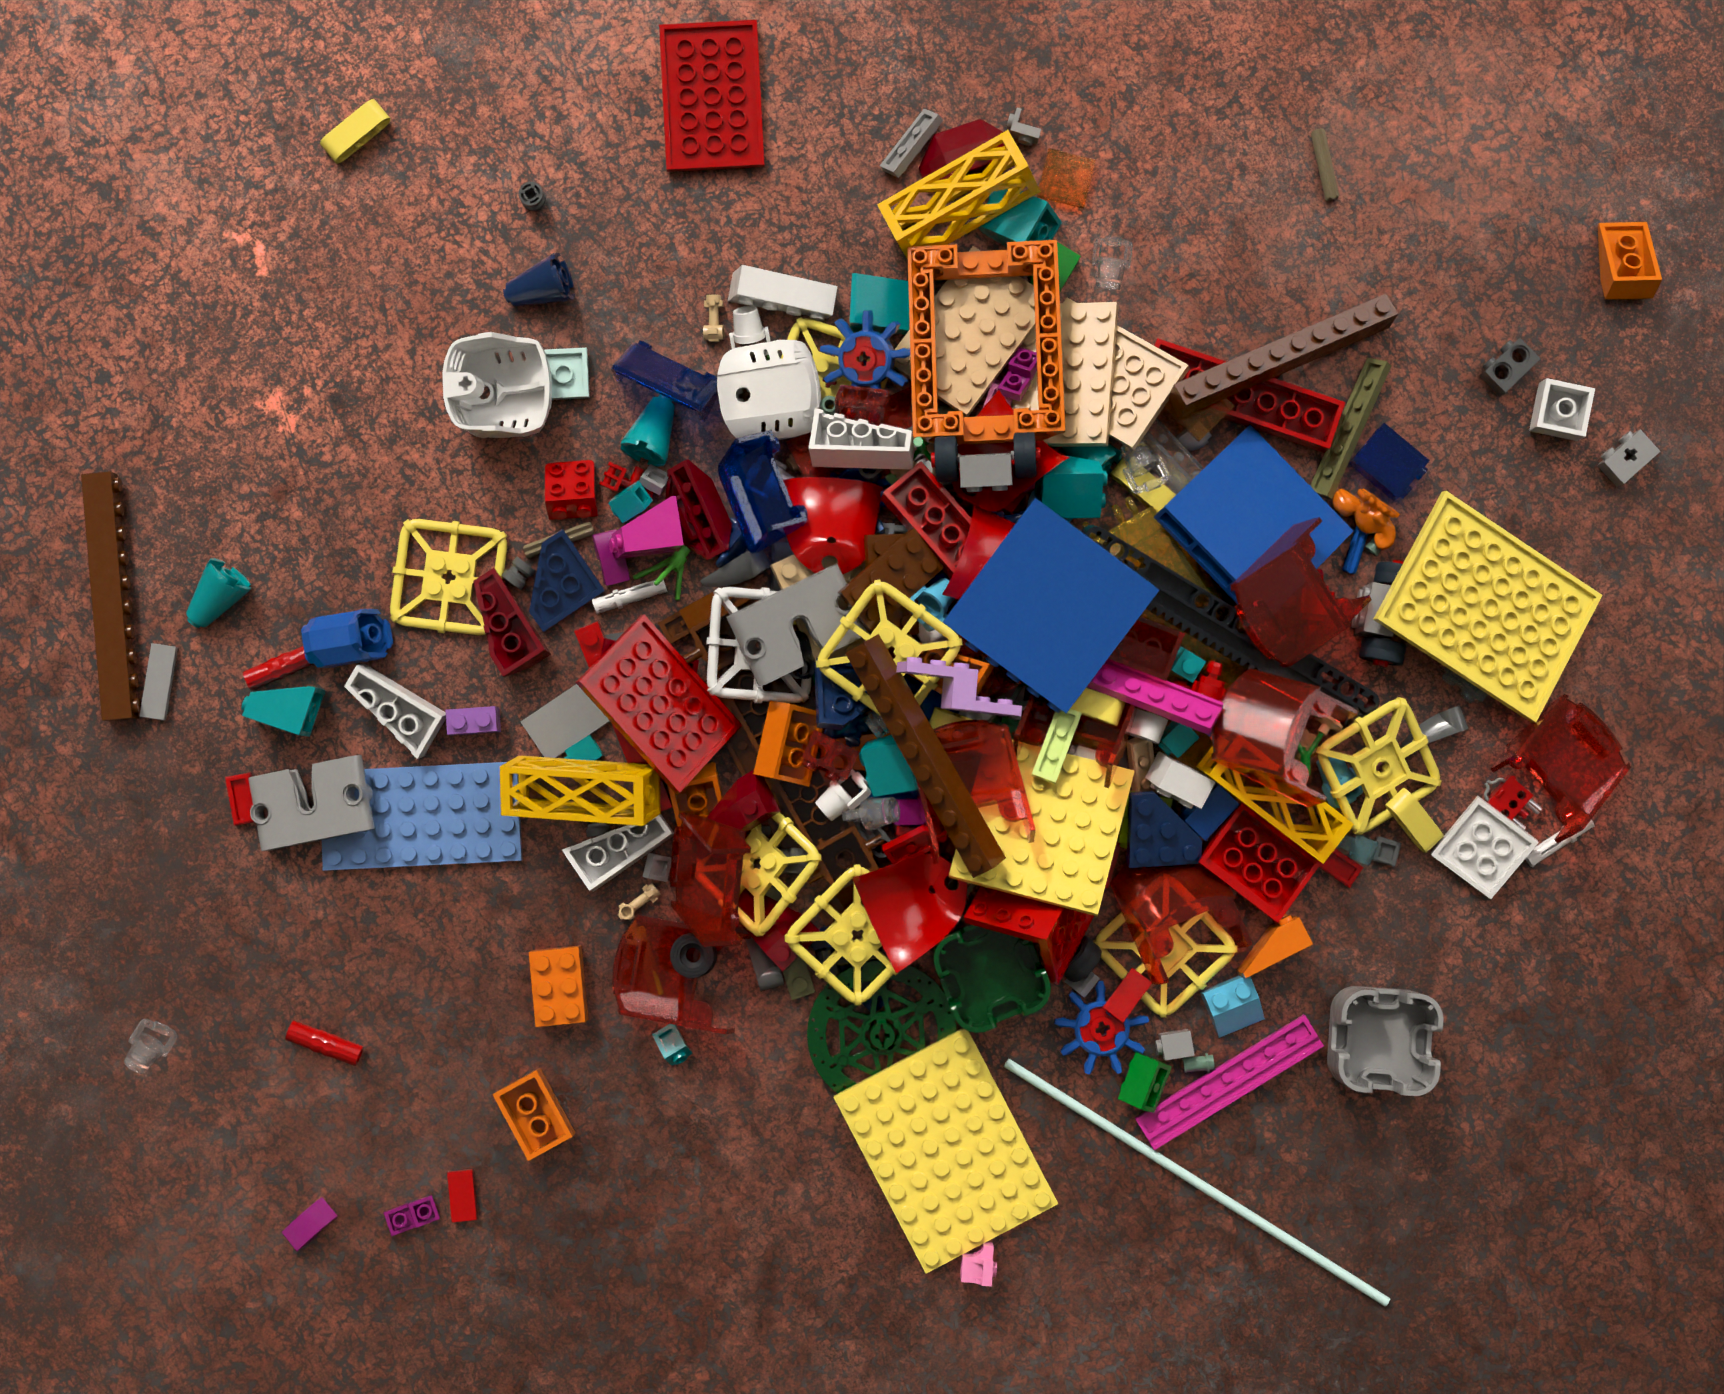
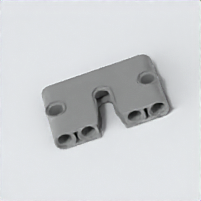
(772, 621)
(334, 809)

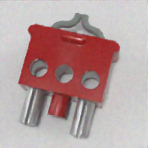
(1508, 791)

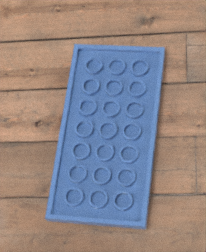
(430, 820)

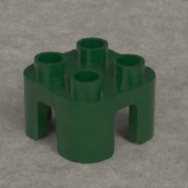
(989, 977)

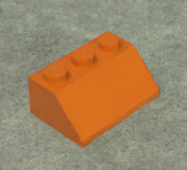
(782, 741)

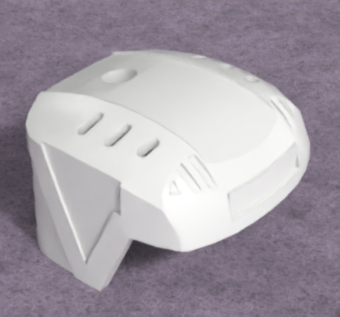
(517, 388)
(776, 388)

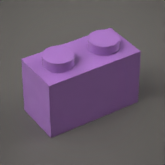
(473, 720)

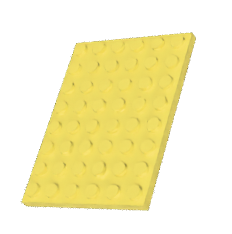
(1488, 607)
(945, 1150)

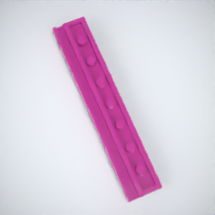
(1157, 696)
(1229, 1081)

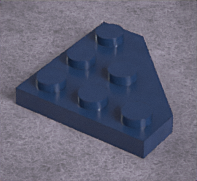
(561, 581)
(833, 704)
(1158, 834)

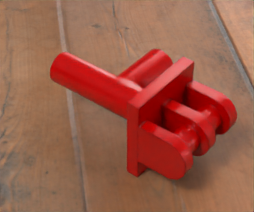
(621, 480)

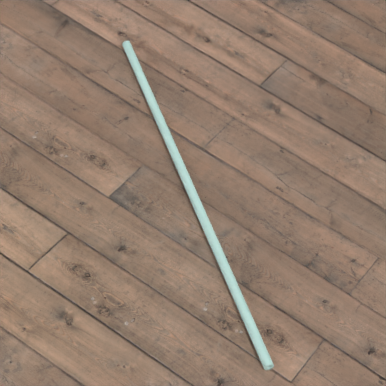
(1197, 1182)

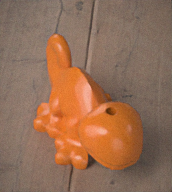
(1369, 513)

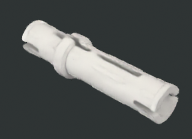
(623, 597)
(1550, 846)

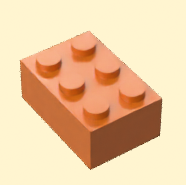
(558, 986)
(534, 1114)

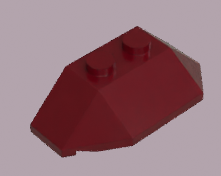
(955, 143)
(700, 509)

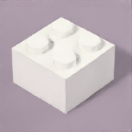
(1562, 409)
(1179, 781)

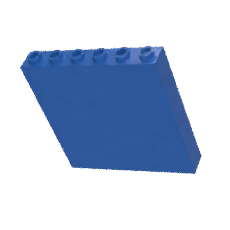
(1244, 507)
(1050, 606)

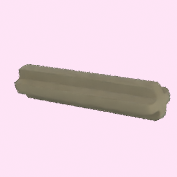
(1325, 164)
(575, 533)

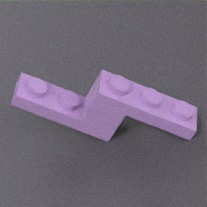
(959, 687)

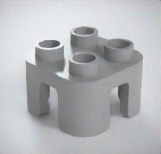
(1384, 1040)

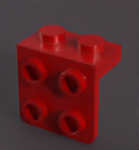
(570, 490)

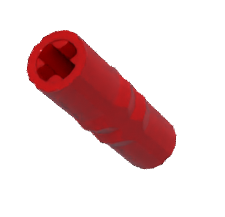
(276, 668)
(324, 1043)

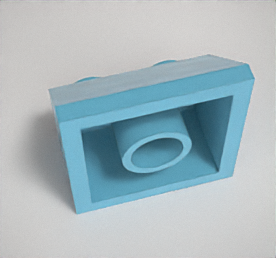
(1232, 1005)

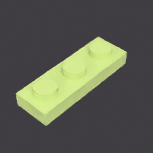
(1056, 745)

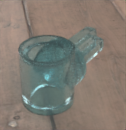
(1360, 848)

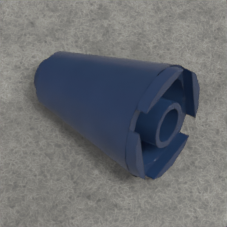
(540, 284)

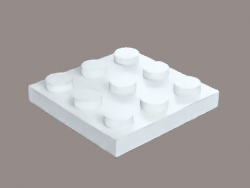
(1484, 847)

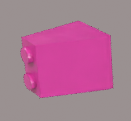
(650, 533)

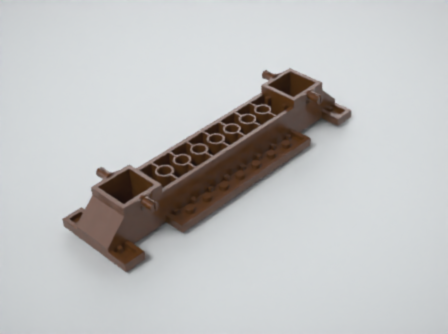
(792, 799)

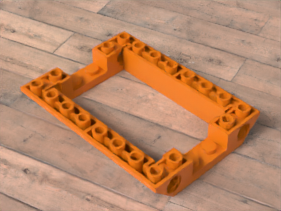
(946, 263)

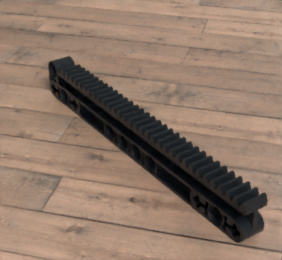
(1177, 606)

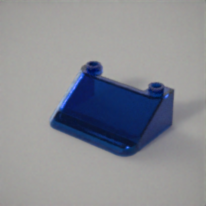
(667, 378)
(758, 491)

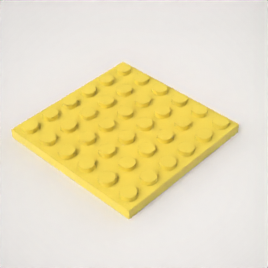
(1073, 838)

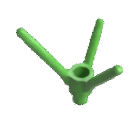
(674, 563)

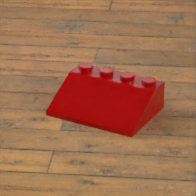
(1258, 862)

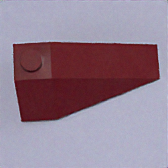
(510, 634)
(746, 803)
(773, 940)

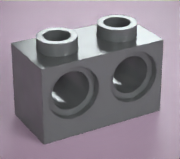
(1512, 370)

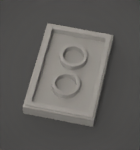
(564, 722)

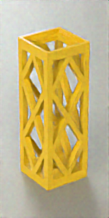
(956, 185)
(644, 797)
(1325, 835)

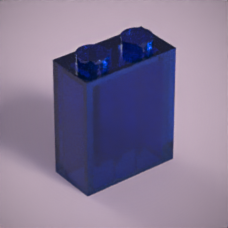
(1389, 462)

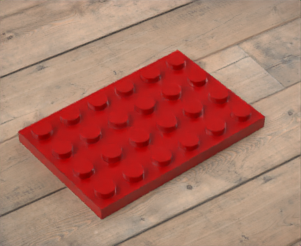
(711, 95)
(659, 704)

